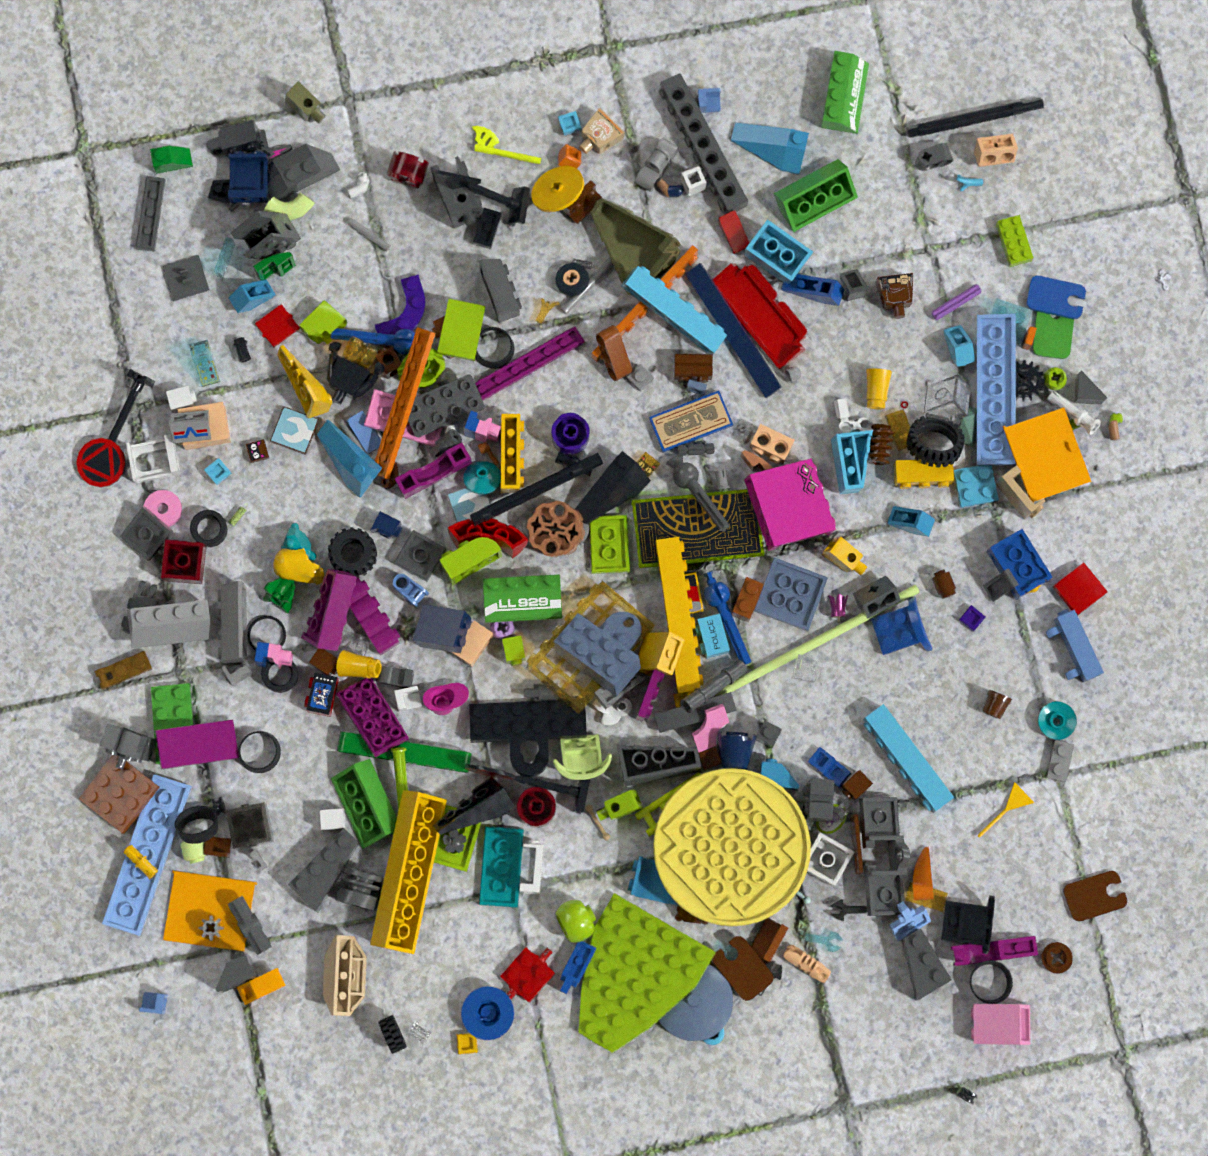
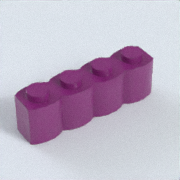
(372, 620)

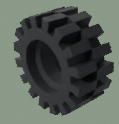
(392, 1034)

